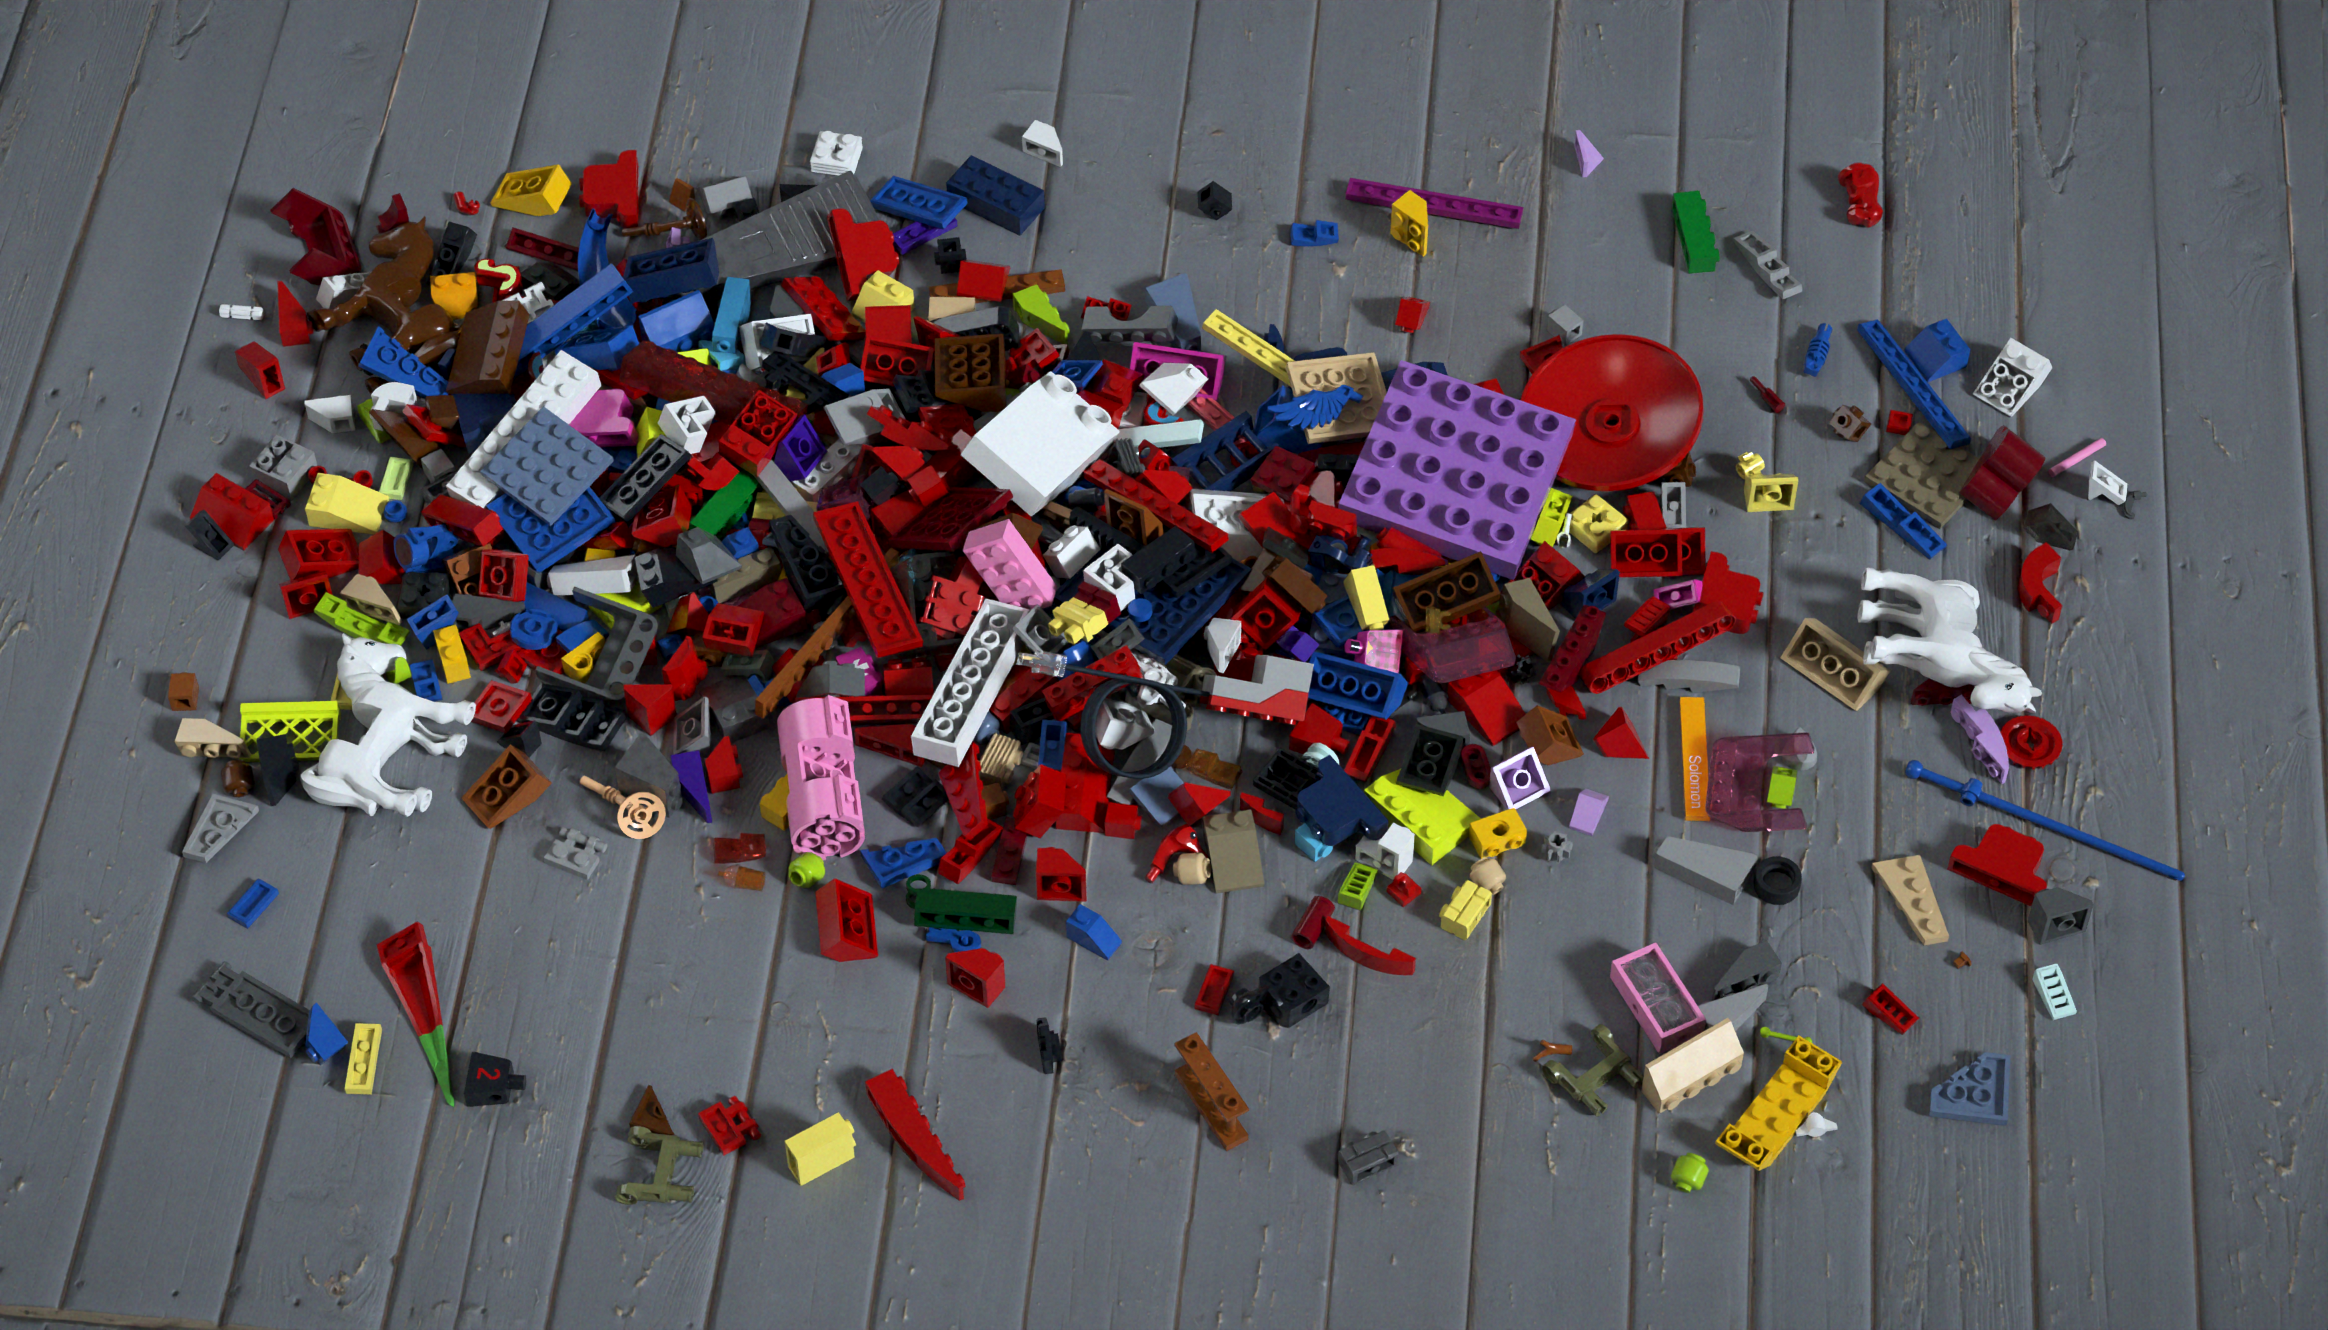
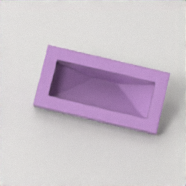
(1586, 153)

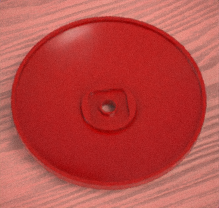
(1625, 381)

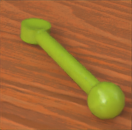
(1765, 1032)

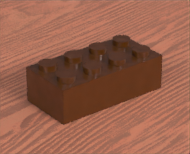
(1454, 588)

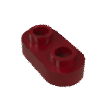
(1478, 768)

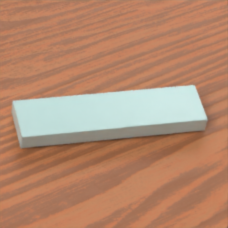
(1165, 434)

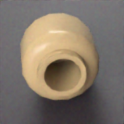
(1192, 868)
(1488, 874)

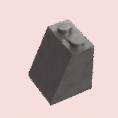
(647, 770)

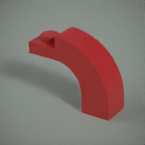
(2036, 568)

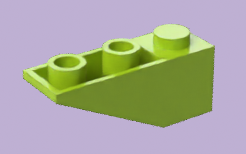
(1036, 312)

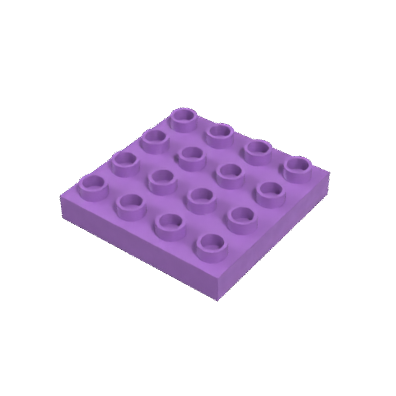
(1457, 467)

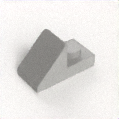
(1673, 504)

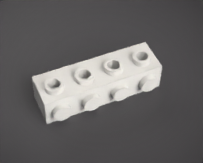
(833, 468)

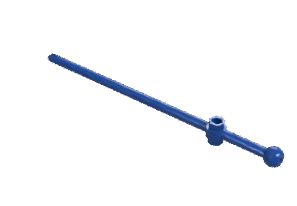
(1972, 792)

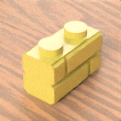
(1465, 909)

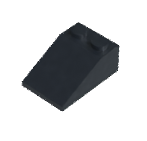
(665, 576)

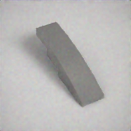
(1767, 265)
(1697, 675)
(1143, 756)

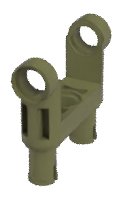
(1583, 1088)
(662, 1189)

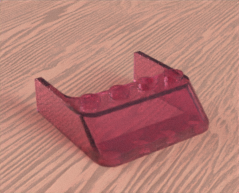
(1459, 651)
(1738, 781)

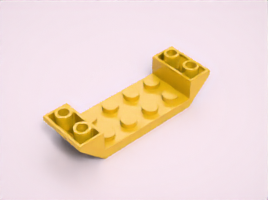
(1781, 1105)

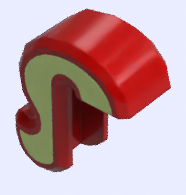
(501, 276)

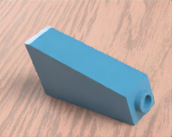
(732, 313)

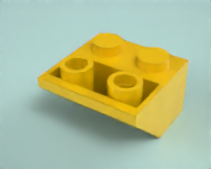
(1410, 222)

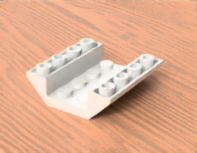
(1222, 511)

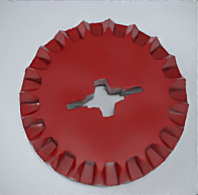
(2042, 734)

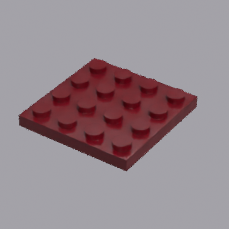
(950, 518)

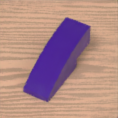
(1296, 644)

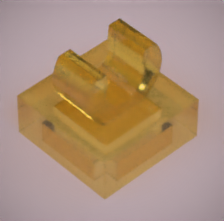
(1433, 619)

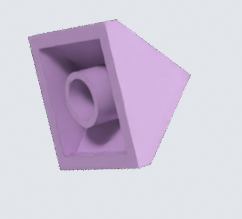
(1518, 779)

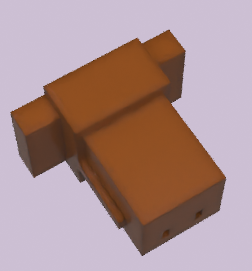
(1962, 960)

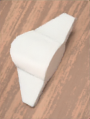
(1815, 1126)

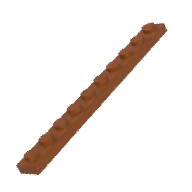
(810, 652)

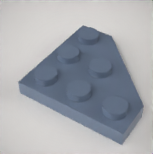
(1975, 1092)

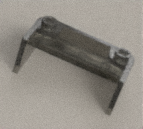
(904, 574)

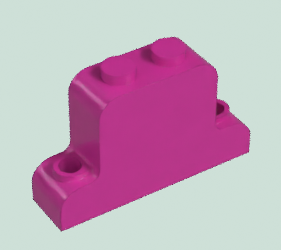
(607, 419)

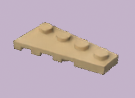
(1914, 896)

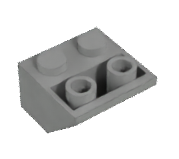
(284, 466)

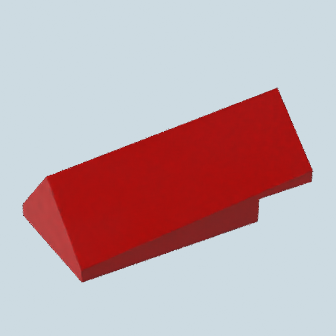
(1658, 552)

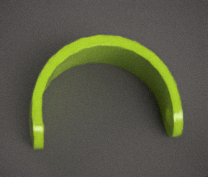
(401, 671)

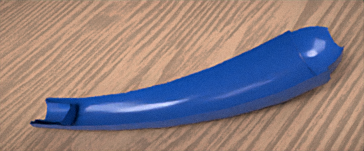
(591, 260)

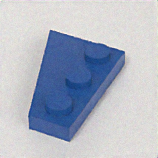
(899, 863)

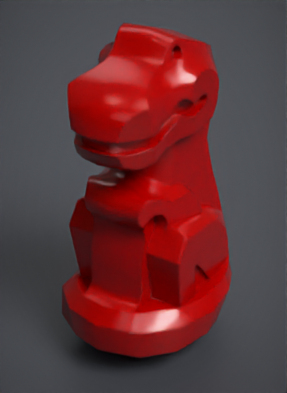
(1862, 187)

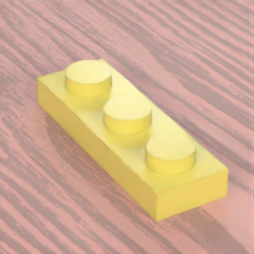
(363, 1058)

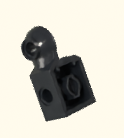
(1285, 993)

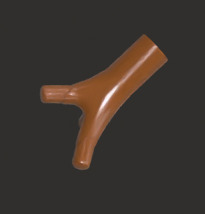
(1551, 1048)

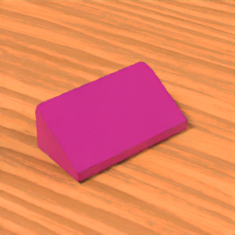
(1680, 594)

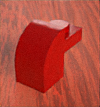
(714, 474)

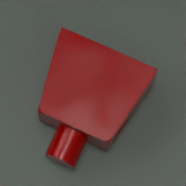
(1318, 728)

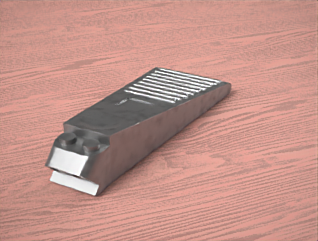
(787, 237)

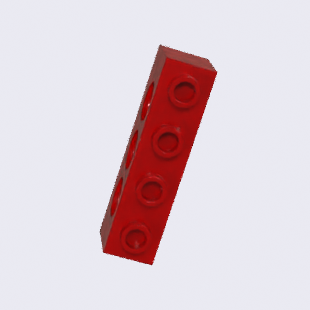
(1072, 692)

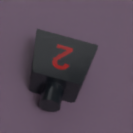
(490, 1080)

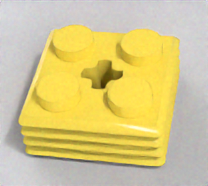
(1594, 521)

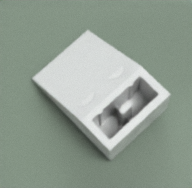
(2013, 377)

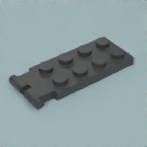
(255, 1009)

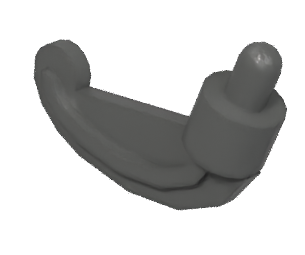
(2127, 505)

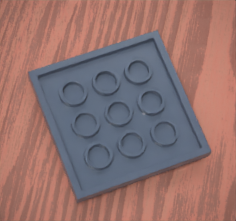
(547, 466)

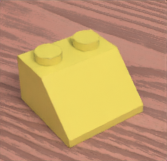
(882, 291)
(1770, 492)

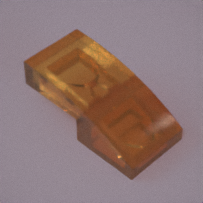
(1209, 767)

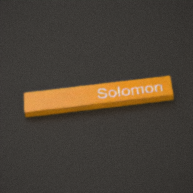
(1694, 757)

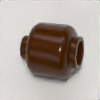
(237, 778)

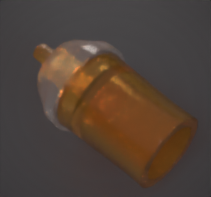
(743, 878)

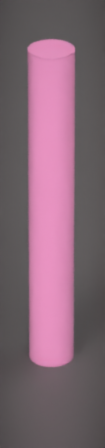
(2077, 457)

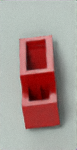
(1406, 559)
(1370, 748)
(968, 853)

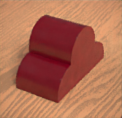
(2002, 472)

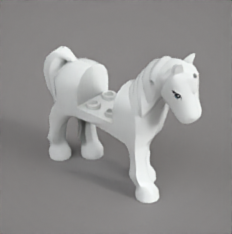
(1947, 645)
(352, 772)

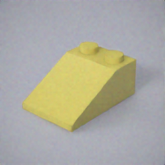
(345, 505)

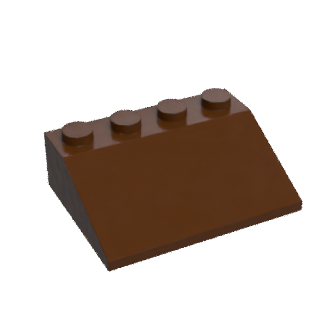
(489, 349)
(972, 371)

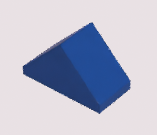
(847, 378)

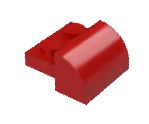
(614, 538)

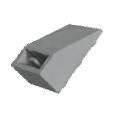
(851, 418)

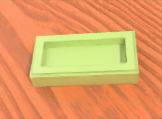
(396, 477)

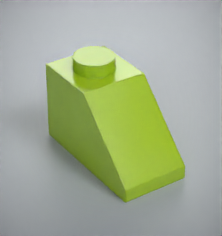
(1782, 787)

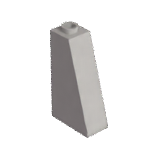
(1706, 867)

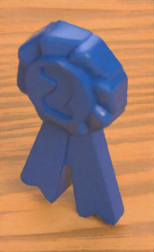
(958, 940)

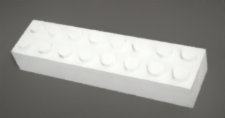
(561, 388)
(969, 684)

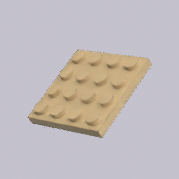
(1327, 374)

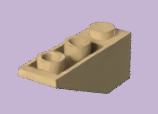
(207, 739)

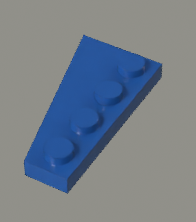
(393, 363)

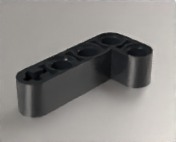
(984, 322)

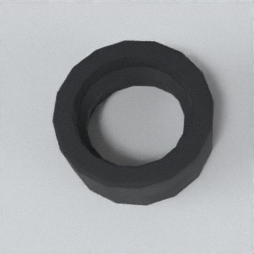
(1781, 865)

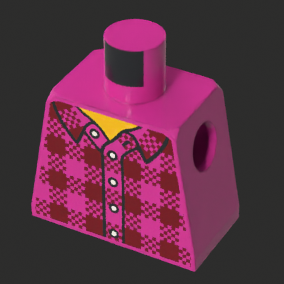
(1377, 648)

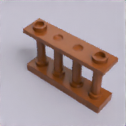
(1211, 1091)

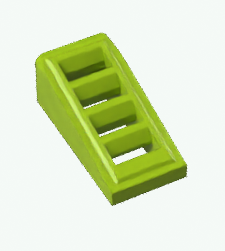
(1351, 899)

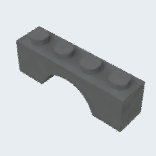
(1154, 325)

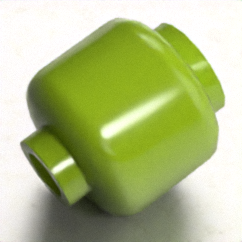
(806, 870)
(1689, 1172)

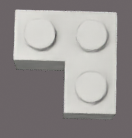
(687, 422)
(1108, 575)
(1390, 853)

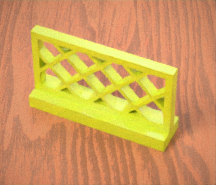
(290, 712)

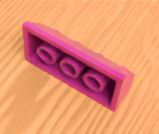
(1149, 357)

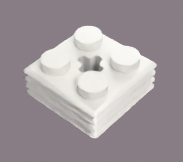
(836, 153)

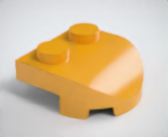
(455, 293)

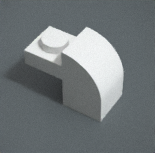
(392, 398)

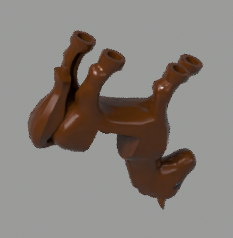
(390, 293)

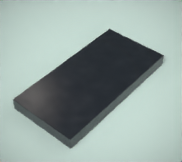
(644, 478)

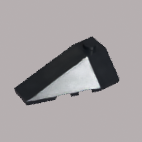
(806, 564)

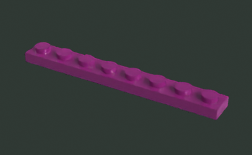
(1437, 203)

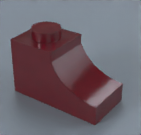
(394, 216)

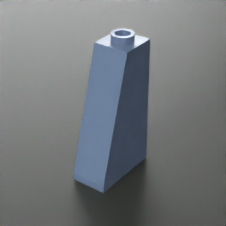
(1178, 294)

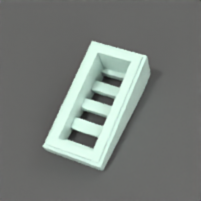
(2051, 976)

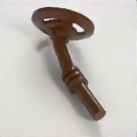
(693, 219)

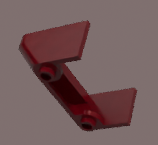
(325, 234)

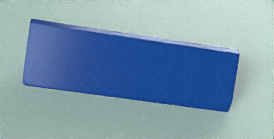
(563, 611)

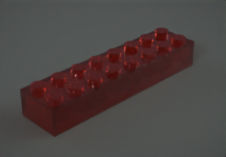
(682, 378)

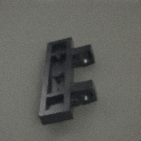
(788, 371)

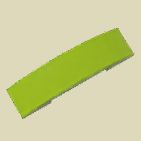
(357, 624)

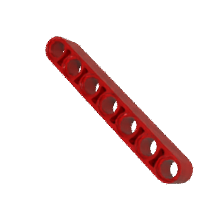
(1657, 647)

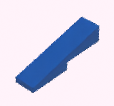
(1896, 517)

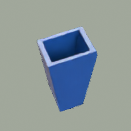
(1278, 432)

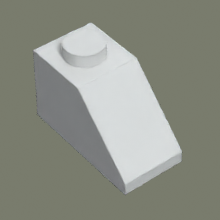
(1043, 143)

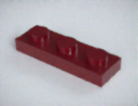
(1009, 853)

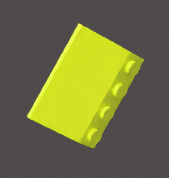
(1435, 820)

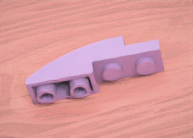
(1988, 741)

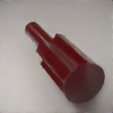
(1768, 395)

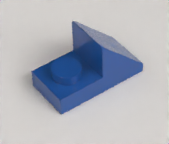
(1052, 743)

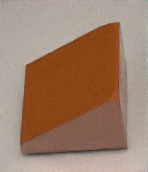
(681, 193)

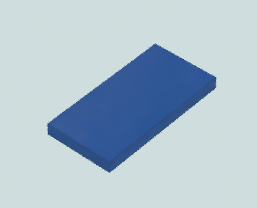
(918, 202)

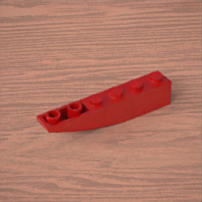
(912, 1131)

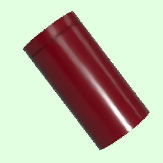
(1312, 922)

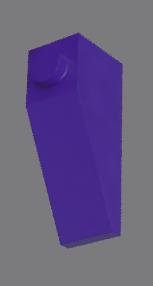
(693, 782)

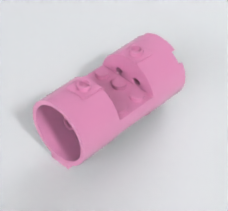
(821, 777)

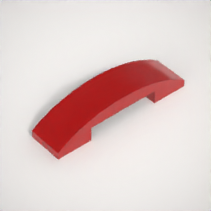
(1394, 963)

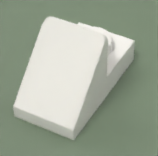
(2106, 483)

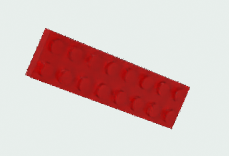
(867, 579)

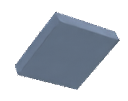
(1153, 796)

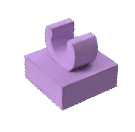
(675, 238)

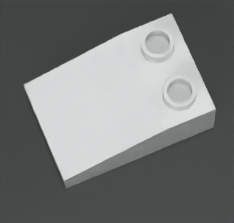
(1041, 442)

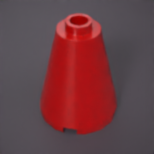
(1396, 539)

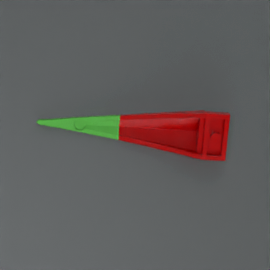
(411, 971)

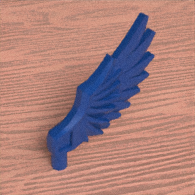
(1315, 407)

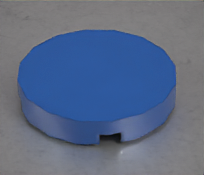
(533, 629)

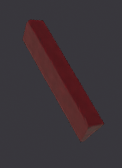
(543, 248)

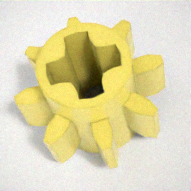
(1749, 465)

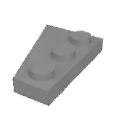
(216, 826)

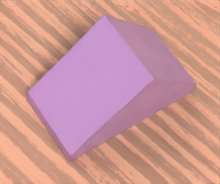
(1588, 811)

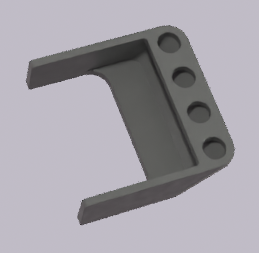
(620, 656)

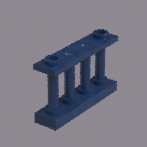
(1224, 439)

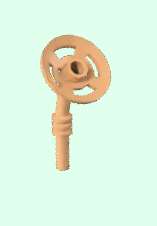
(634, 807)

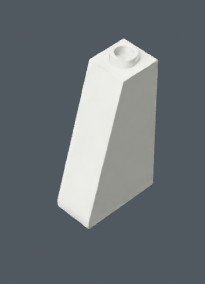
(595, 576)

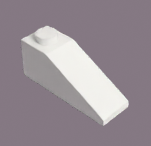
(1222, 639)

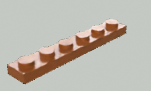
(1047, 281)

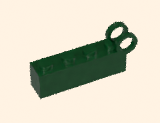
(961, 909)

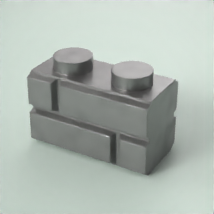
(1367, 1156)

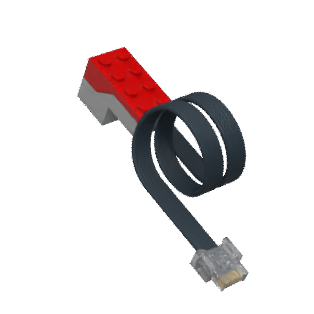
(1276, 690)

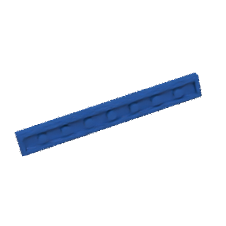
(1914, 384)

